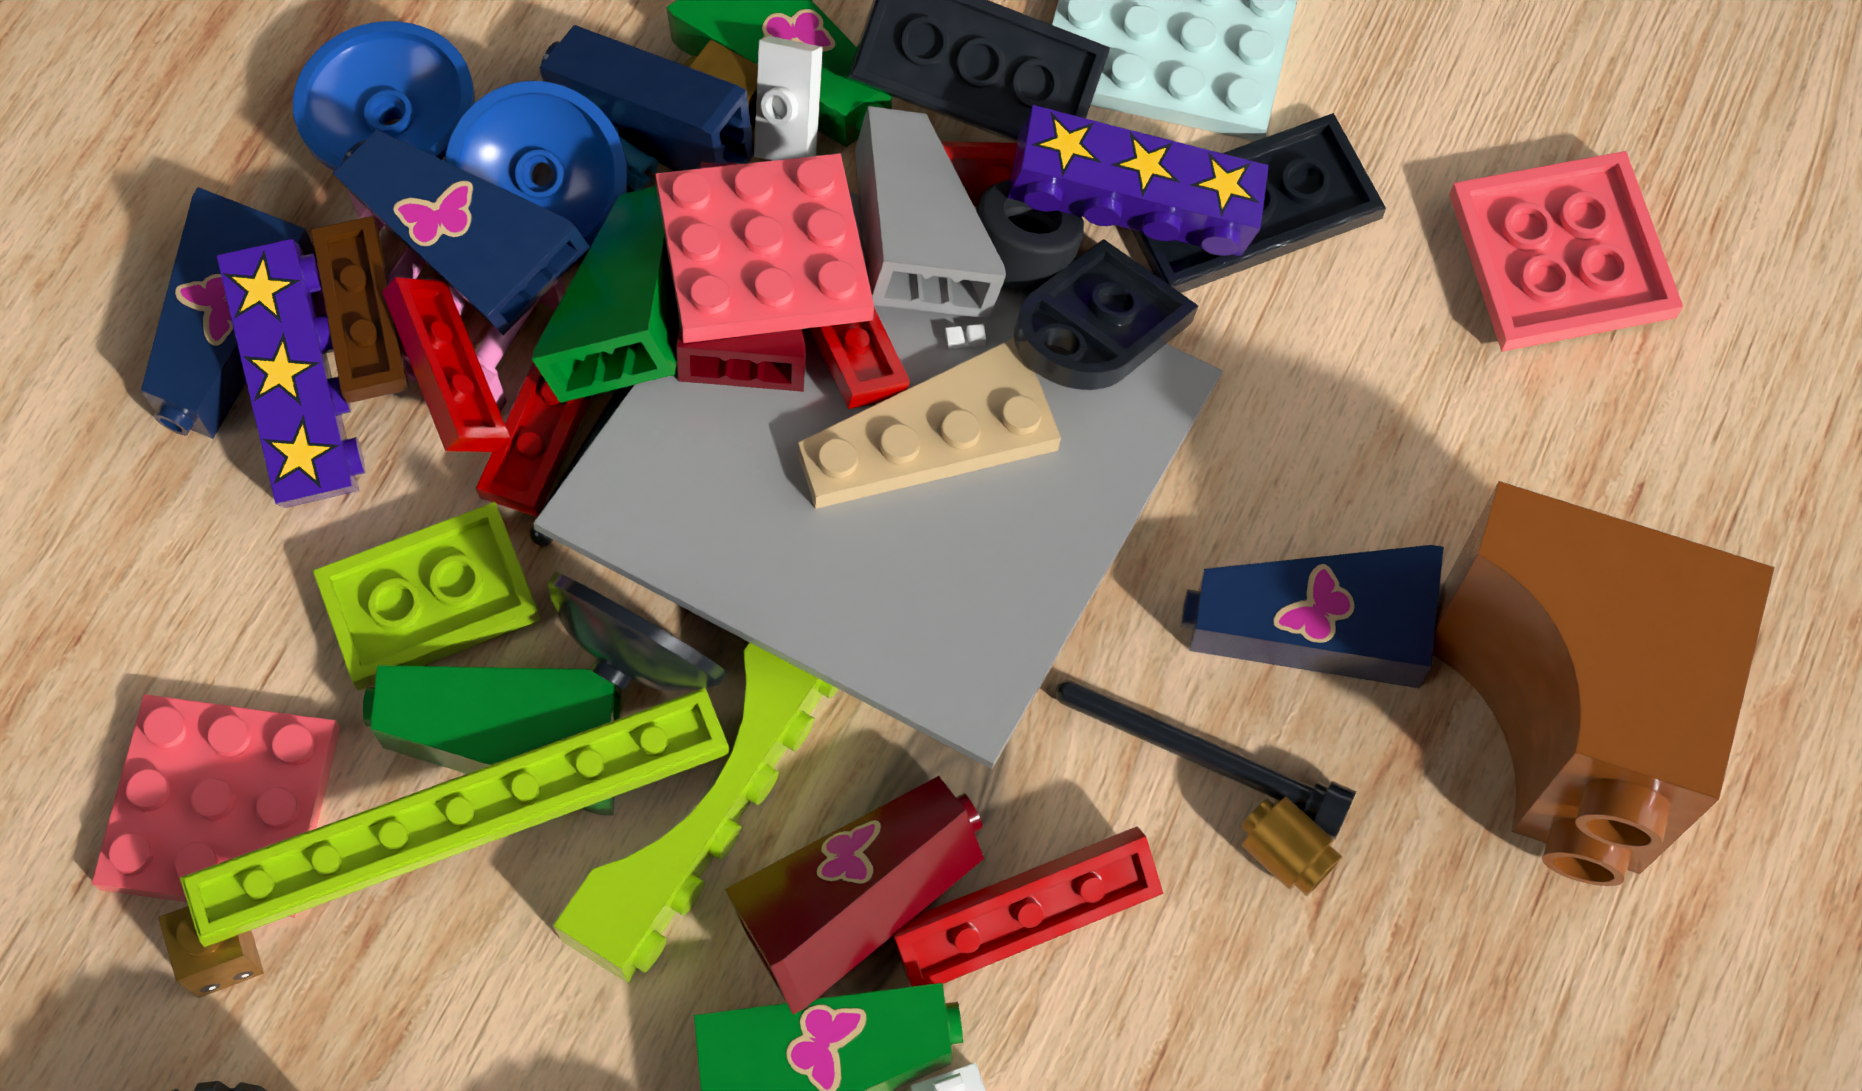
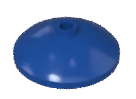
(381, 76)
(549, 124)

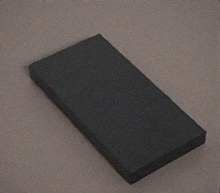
(976, 62)
(1310, 195)

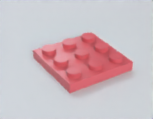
(763, 248)
(1565, 251)
(208, 789)

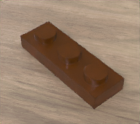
(358, 317)

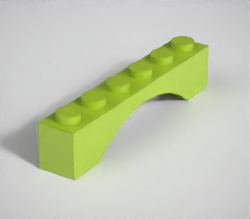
(630, 902)

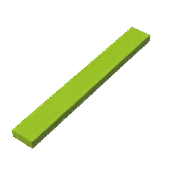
(452, 817)

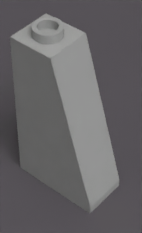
(918, 222)

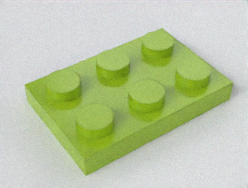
(426, 594)

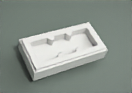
(787, 99)

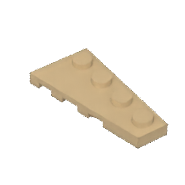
(941, 428)

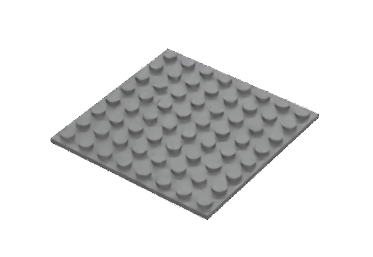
(911, 598)

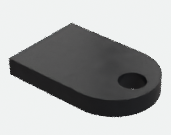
(1104, 315)

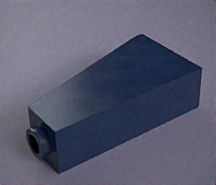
(653, 101)

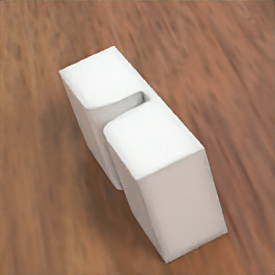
(972, 337)

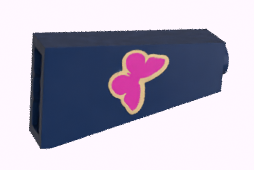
(472, 233)
(195, 353)
(1324, 614)

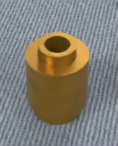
(1290, 844)

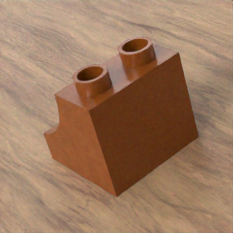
(1608, 670)

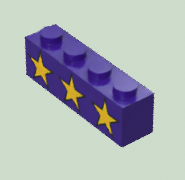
(1138, 182)
(289, 373)

